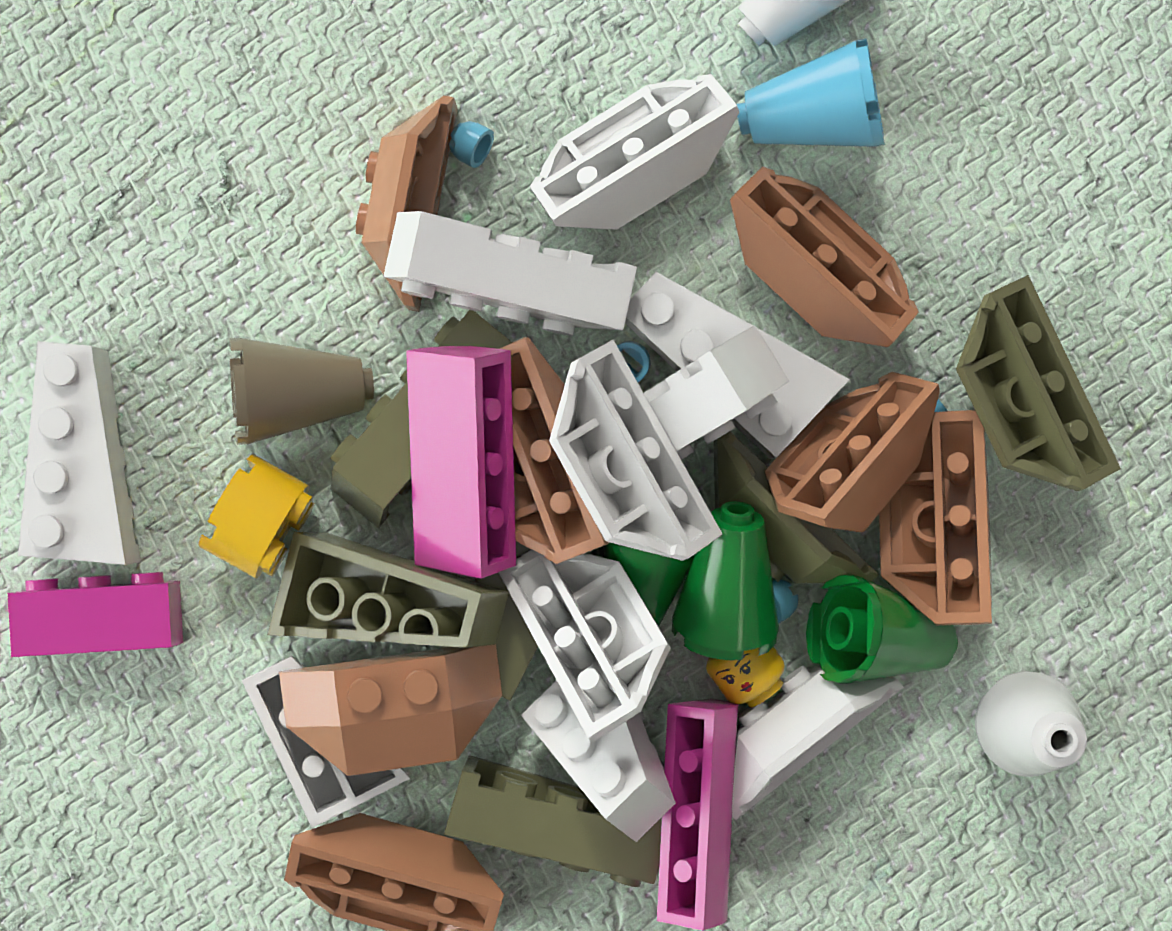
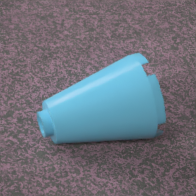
(817, 103)

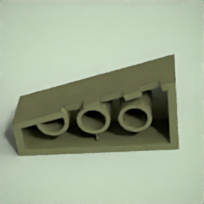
(378, 463)
(374, 596)
(547, 821)

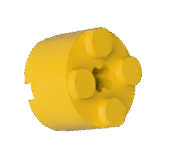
(256, 517)

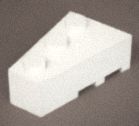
(615, 771)
(316, 782)

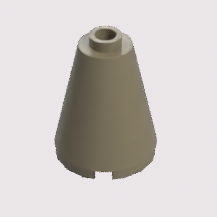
(292, 388)

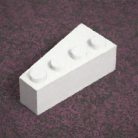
(507, 273)
(686, 326)
(715, 389)
(75, 464)

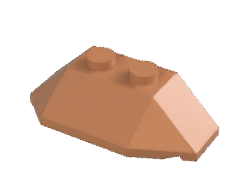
(406, 178)
(820, 260)
(855, 453)
(547, 505)
(939, 526)
(393, 707)
(393, 876)

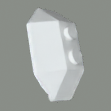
(635, 154)
(626, 461)
(590, 634)
(796, 728)

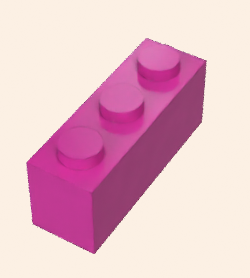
(95, 615)

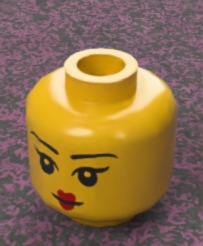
(748, 679)

